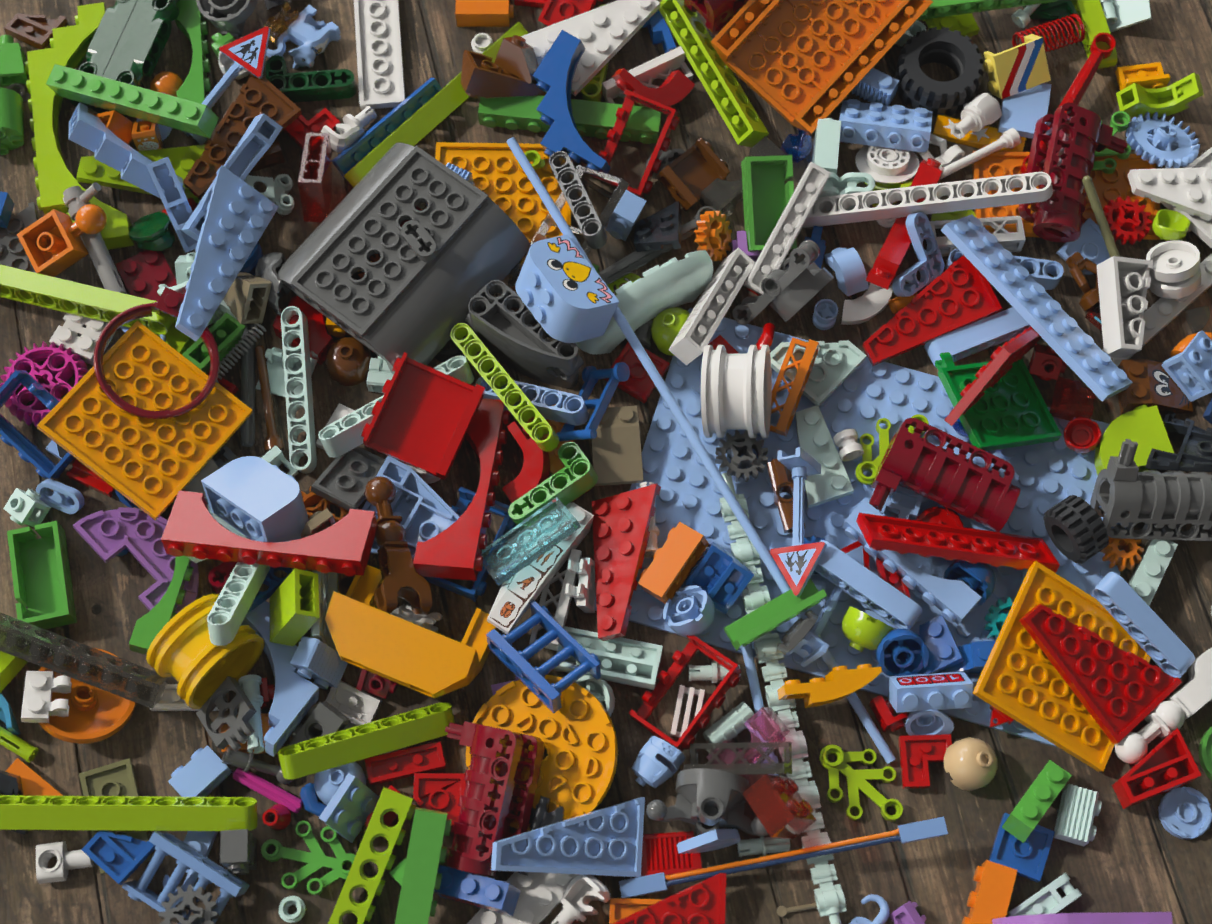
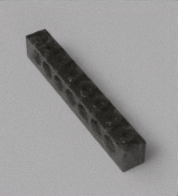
(80, 662)

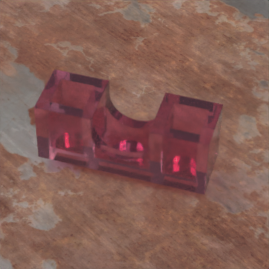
(764, 727)

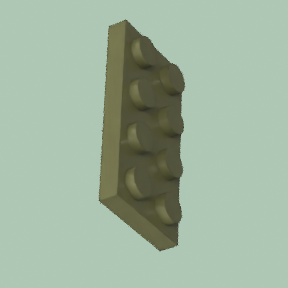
(113, 780)

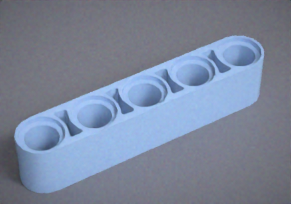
(1037, 268)
(977, 336)
(544, 399)
(868, 588)
(1143, 625)

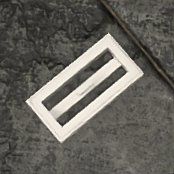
(691, 691)

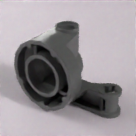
(230, 15)
(787, 288)

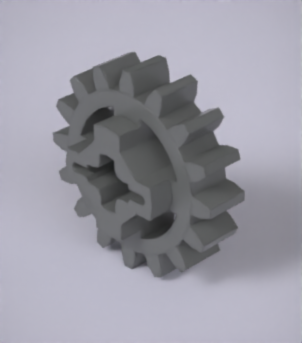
(748, 463)
(189, 903)

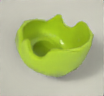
(1170, 225)

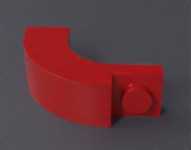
(669, 93)
(535, 466)

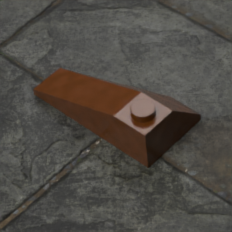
(489, 80)

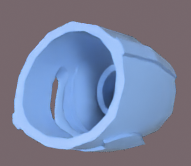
(657, 762)

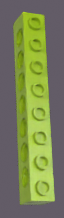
(713, 73)

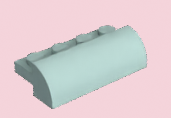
(621, 658)

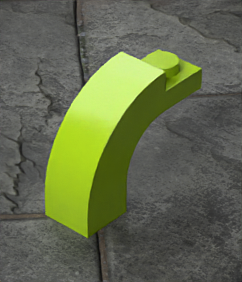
(1168, 99)

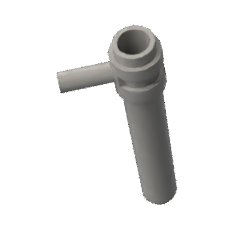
(74, 199)

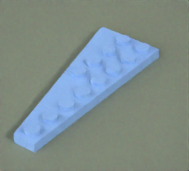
(226, 239)

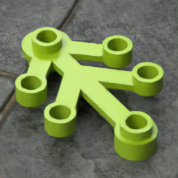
(867, 463)
(857, 779)

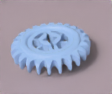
(1162, 141)

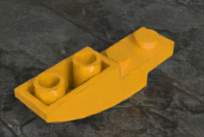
(834, 687)

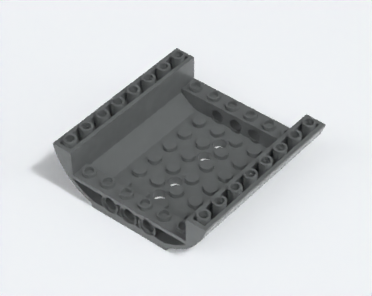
(401, 299)

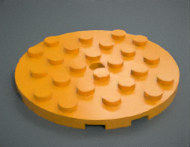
(576, 738)

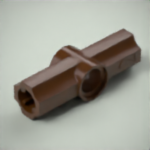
(782, 482)

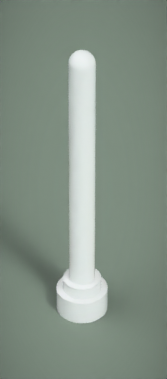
(1008, 140)

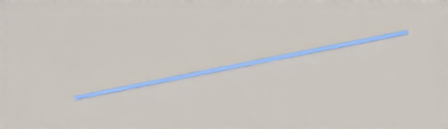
(696, 443)

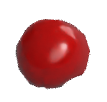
(1082, 435)

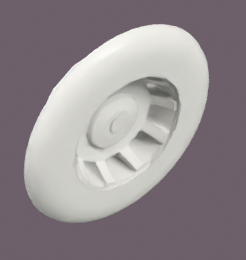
(887, 164)

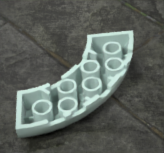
(660, 289)

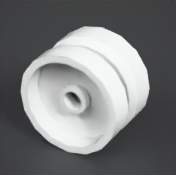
(1174, 269)

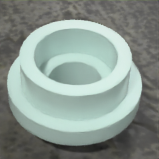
(286, 903)

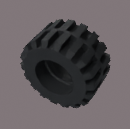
(1076, 529)

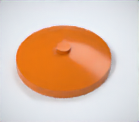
(92, 713)

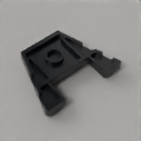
(1195, 450)

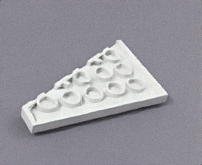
(601, 32)
(1183, 187)

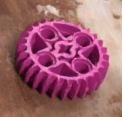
(43, 374)

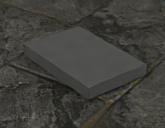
(347, 478)

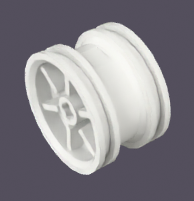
(736, 391)

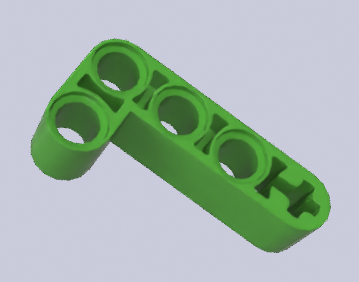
(575, 477)

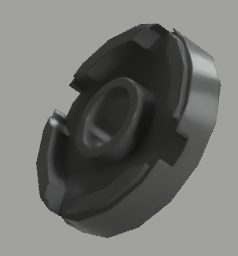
(797, 632)

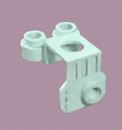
(276, 191)

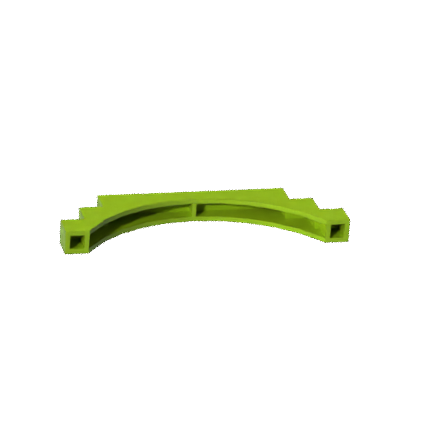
(68, 50)

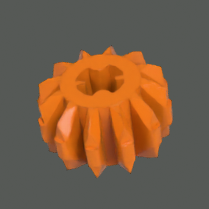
(1123, 558)

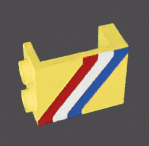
(1017, 68)

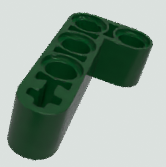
(338, 82)

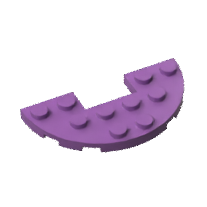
(141, 535)

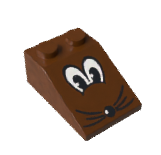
(1151, 388)

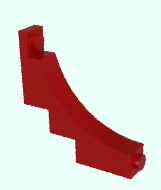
(898, 241)

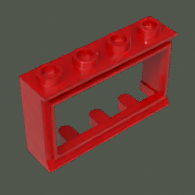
(662, 144)
(666, 680)

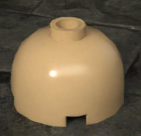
(970, 763)

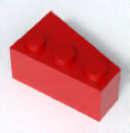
(1161, 770)

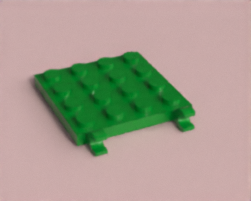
(1007, 414)

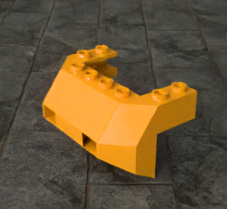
(401, 648)

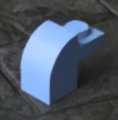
(848, 270)

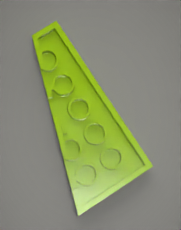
(181, 158)

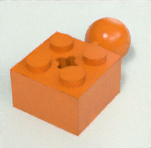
(55, 241)

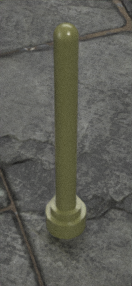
(1100, 216)

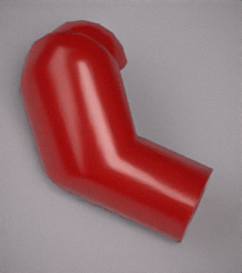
(767, 336)

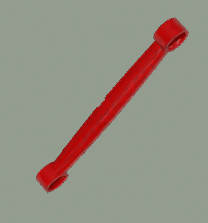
(1082, 80)

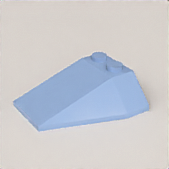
(418, 504)

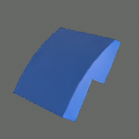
(720, 577)

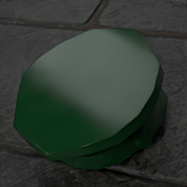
(152, 232)

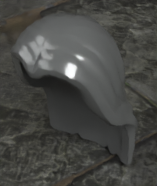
(266, 269)

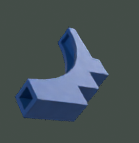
(556, 78)

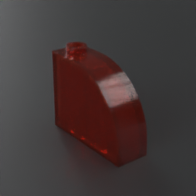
(316, 177)

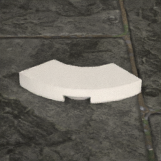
(866, 306)

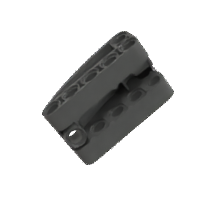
(519, 343)

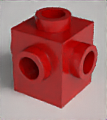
(1046, 363)

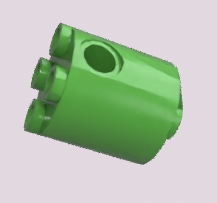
(11, 120)

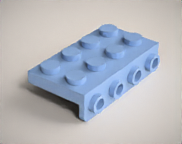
(885, 125)

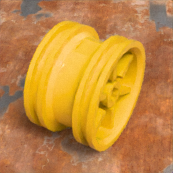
(188, 655)

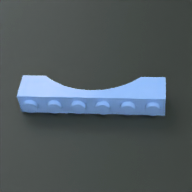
(241, 161)
(950, 596)

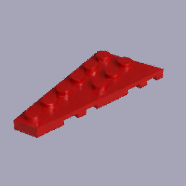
(946, 304)
(619, 552)

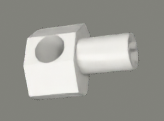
(66, 861)

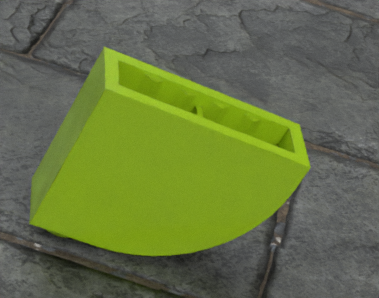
(1140, 426)

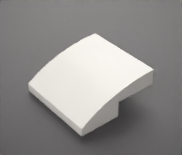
(354, 704)

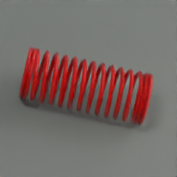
(1069, 27)

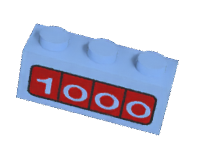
(930, 691)

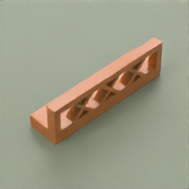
(797, 386)

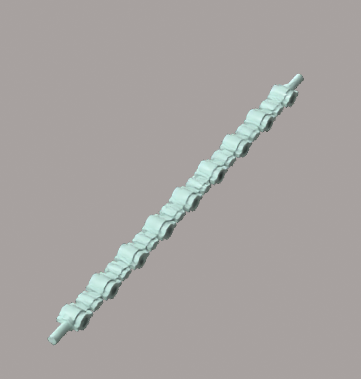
(829, 897)

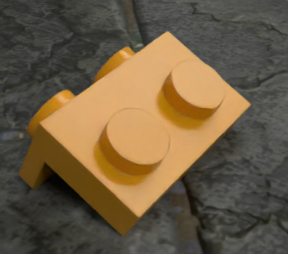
(1145, 75)

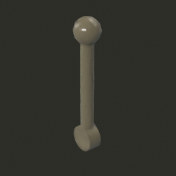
(782, 911)

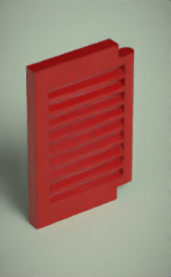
(662, 855)

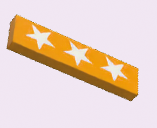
(980, 139)

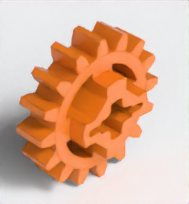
(713, 234)

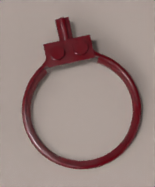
(169, 303)

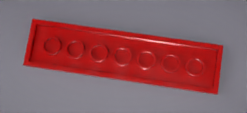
(955, 542)

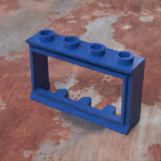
(15, 438)
(479, 585)

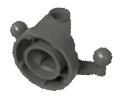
(708, 798)

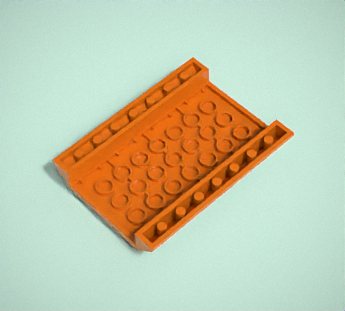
(811, 51)

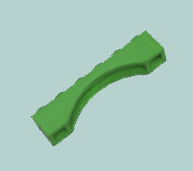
(192, 24)
(151, 623)

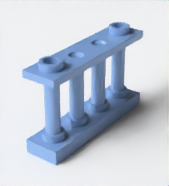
(188, 859)

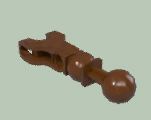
(395, 558)

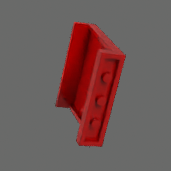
(422, 417)

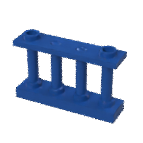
(534, 677)

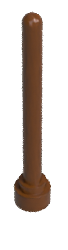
(272, 438)

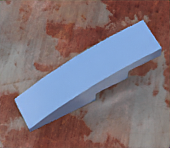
(172, 198)

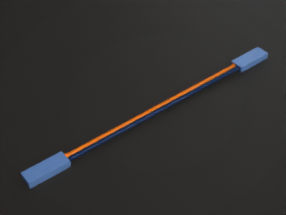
(908, 833)

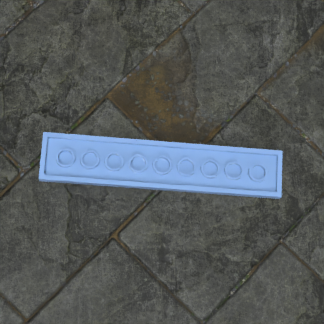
(1037, 307)

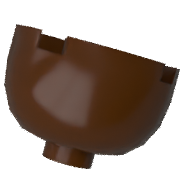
(348, 361)

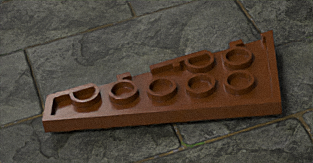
(255, 98)

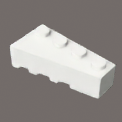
(1122, 303)

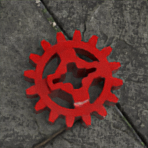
(1127, 220)

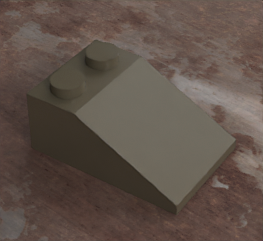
(617, 447)

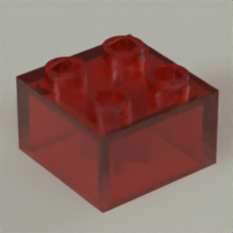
(779, 806)

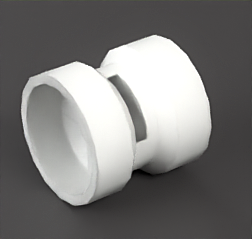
(848, 445)

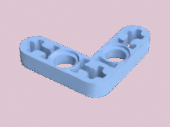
(928, 266)

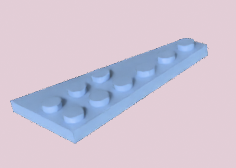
(590, 844)

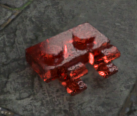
(1065, 400)

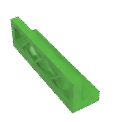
(772, 615)

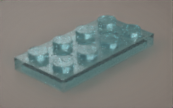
(528, 540)

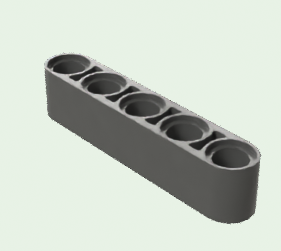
(578, 200)

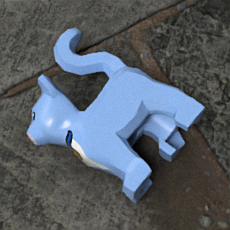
(310, 37)

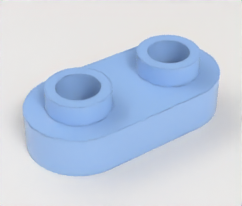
(62, 498)

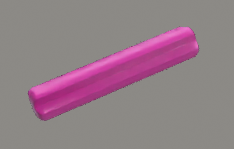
(268, 790)

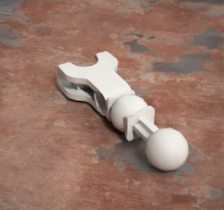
(1172, 712)

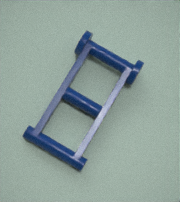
(590, 377)

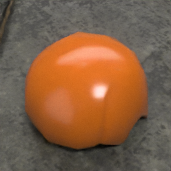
(166, 82)

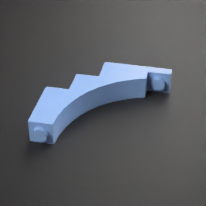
(111, 150)
(292, 692)

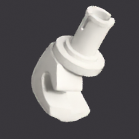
(976, 114)
(350, 130)
(577, 897)

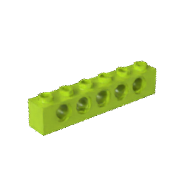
(388, 801)

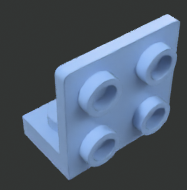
(1193, 367)

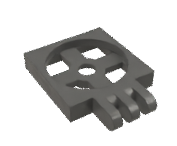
(237, 725)

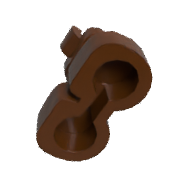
(1077, 264)

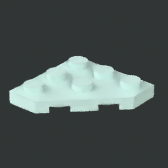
(831, 368)

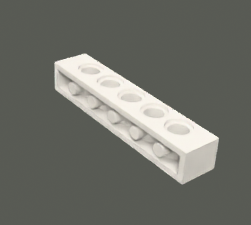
(712, 306)

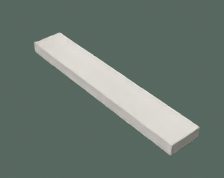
(788, 225)

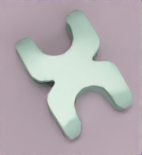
(846, 185)

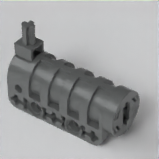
(1152, 498)

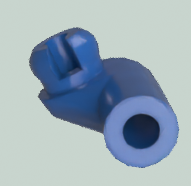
(310, 801)

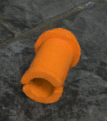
(899, 303)

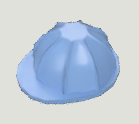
(928, 723)

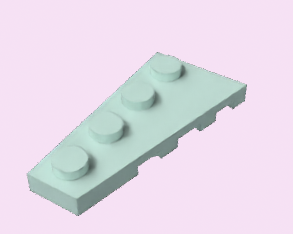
(818, 443)

